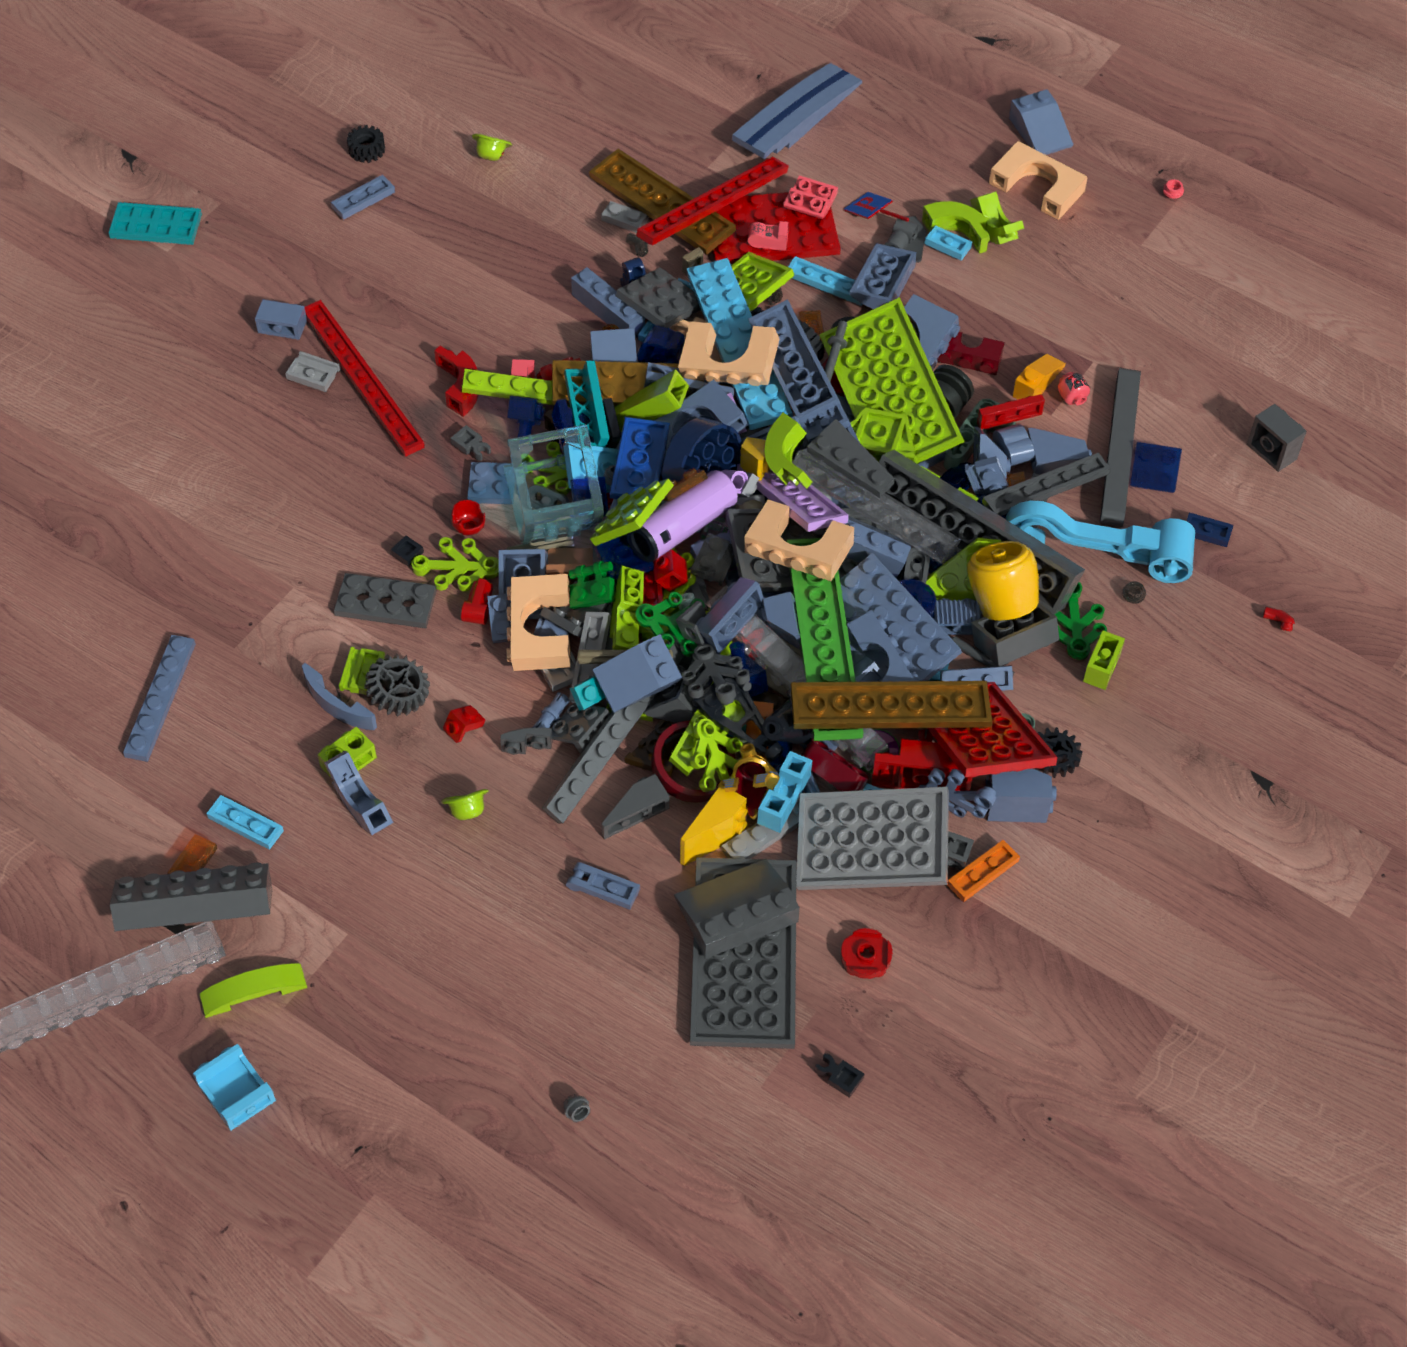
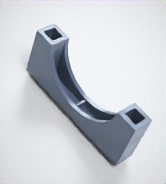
(933, 327)

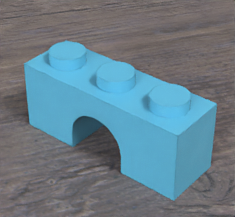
(780, 802)

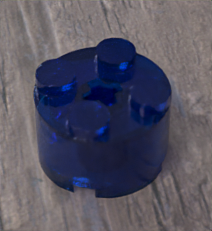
(661, 346)

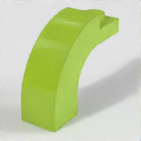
(959, 218)
(998, 226)
(779, 448)

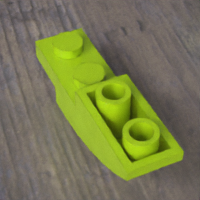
(628, 598)

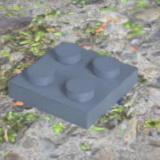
(488, 483)

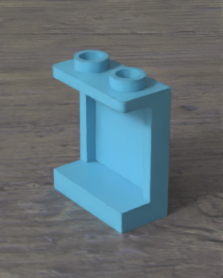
(233, 1087)

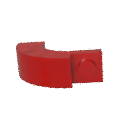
(456, 365)

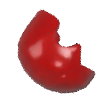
(467, 517)

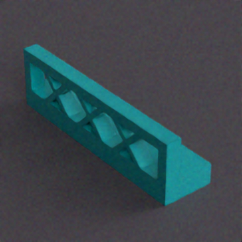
(593, 402)

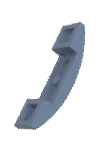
(354, 716)

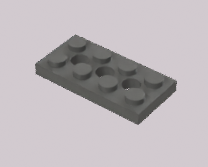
(392, 612)

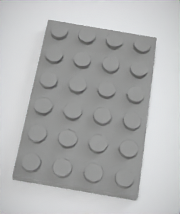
(873, 838)

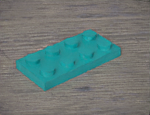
(155, 223)

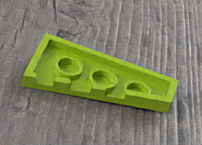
(688, 742)

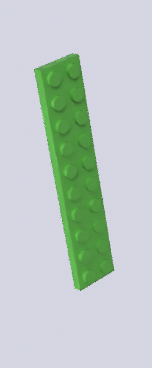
(823, 635)

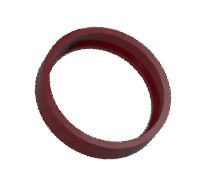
(673, 788)

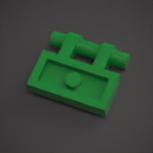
(592, 592)

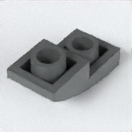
(517, 741)

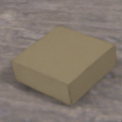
(692, 259)

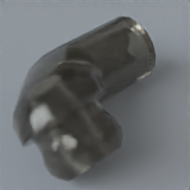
(641, 246)

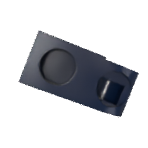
(632, 270)

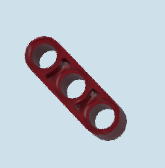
(834, 767)

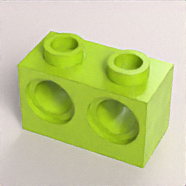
(361, 756)

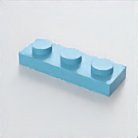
(245, 822)

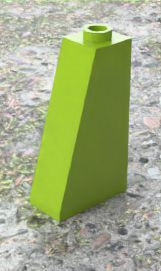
(654, 400)

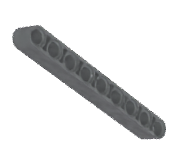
(1120, 447)

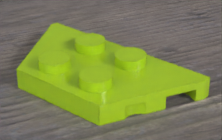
(884, 432)

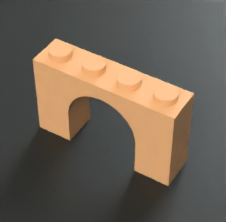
(1026, 161)
(751, 368)
(817, 559)
(527, 596)

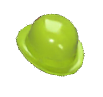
(489, 147)
(466, 806)

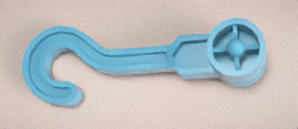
(1164, 547)

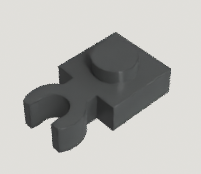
(468, 440)

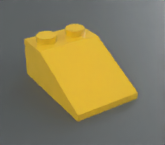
(714, 826)

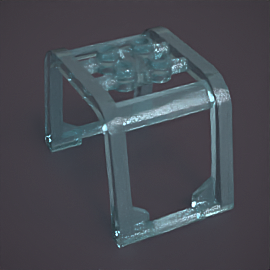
(557, 519)

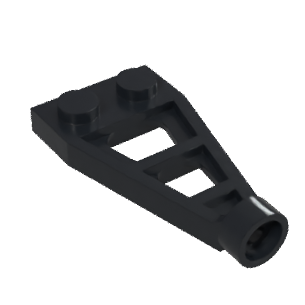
(712, 710)

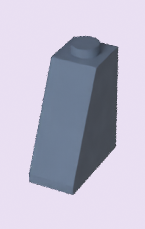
(1055, 450)

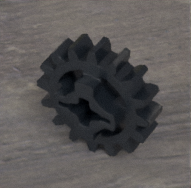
(1065, 749)

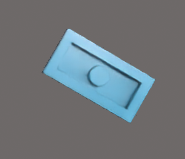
(948, 243)

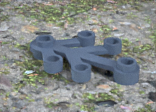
(983, 798)

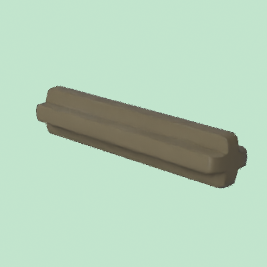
(561, 542)

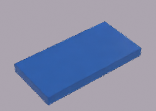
(639, 455)

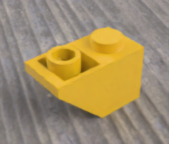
(753, 457)

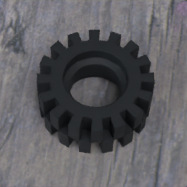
(366, 135)

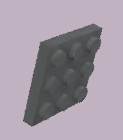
(660, 298)

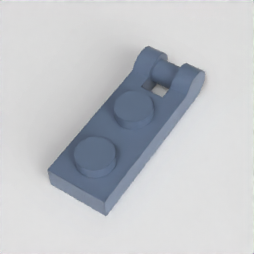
(603, 885)

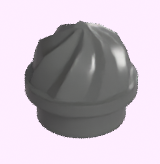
(576, 1108)

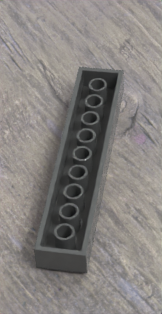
(971, 520)

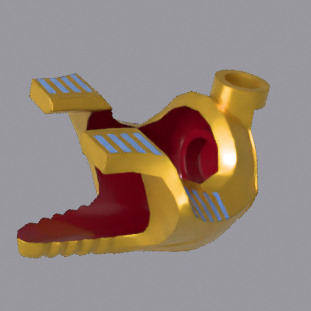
(751, 778)

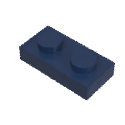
(1210, 529)

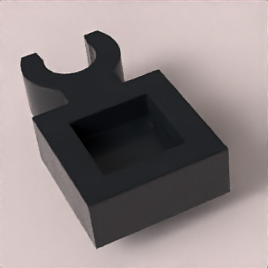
(842, 1077)

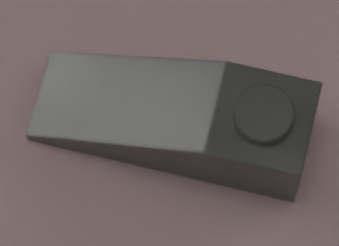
(640, 803)

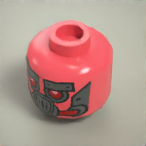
(1073, 388)

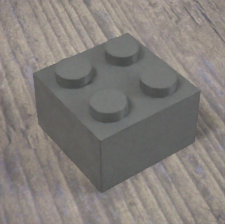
(1276, 437)

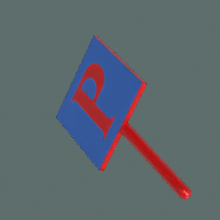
(870, 204)

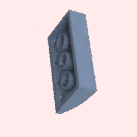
(883, 275)

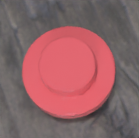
(1173, 189)

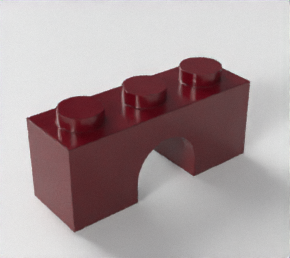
(983, 358)

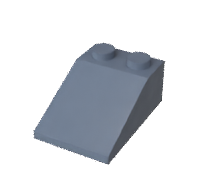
(1040, 122)
(519, 564)
(637, 673)

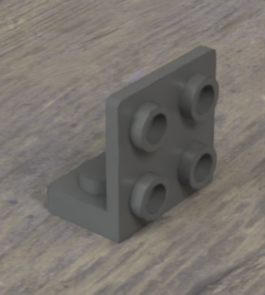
(571, 619)
(579, 725)

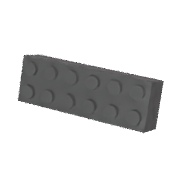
(191, 896)

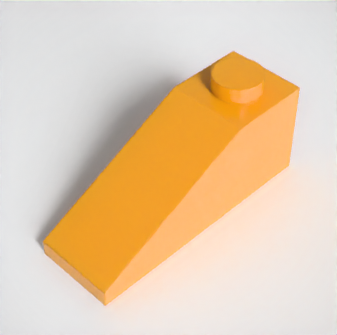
(1037, 376)

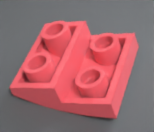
(811, 197)

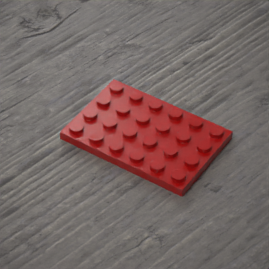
(806, 234)
(1003, 747)

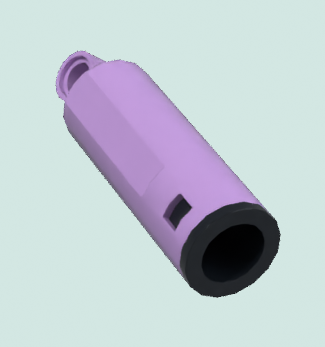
(686, 514)

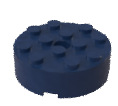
(702, 446)

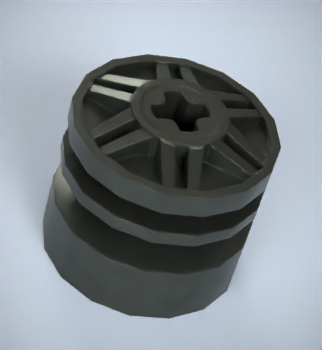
(955, 387)

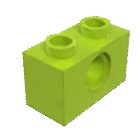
(1104, 660)

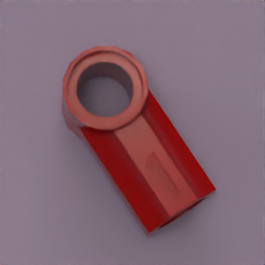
(476, 608)

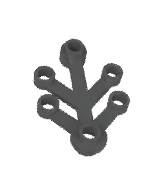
(706, 656)

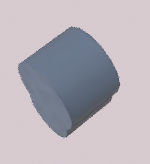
(1014, 443)

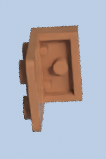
(565, 559)

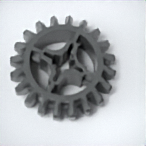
(390, 673)

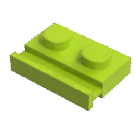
(357, 668)

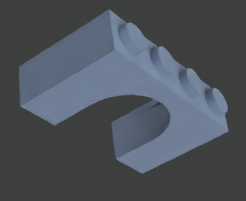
(709, 403)

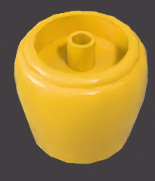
(1004, 580)

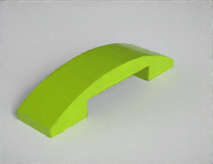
(252, 985)

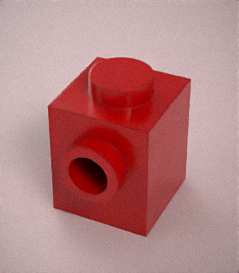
(670, 570)

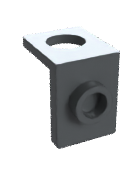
(688, 620)

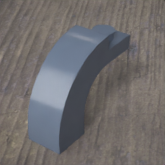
(356, 796)

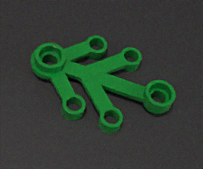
(669, 621)
(1077, 625)

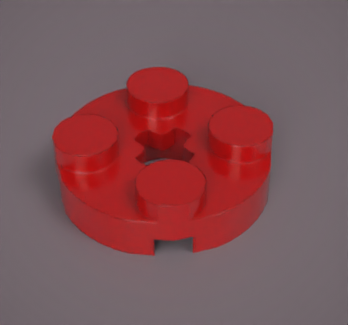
(863, 967)

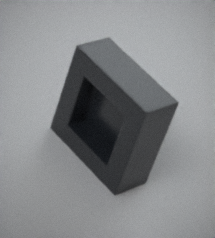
(406, 550)

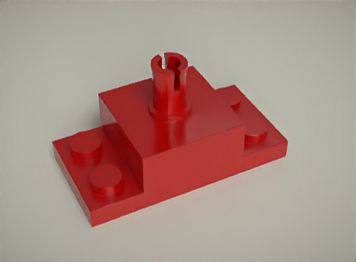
(914, 765)

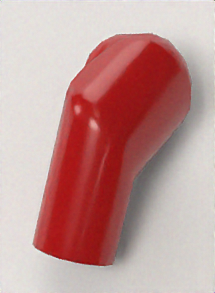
(1281, 616)

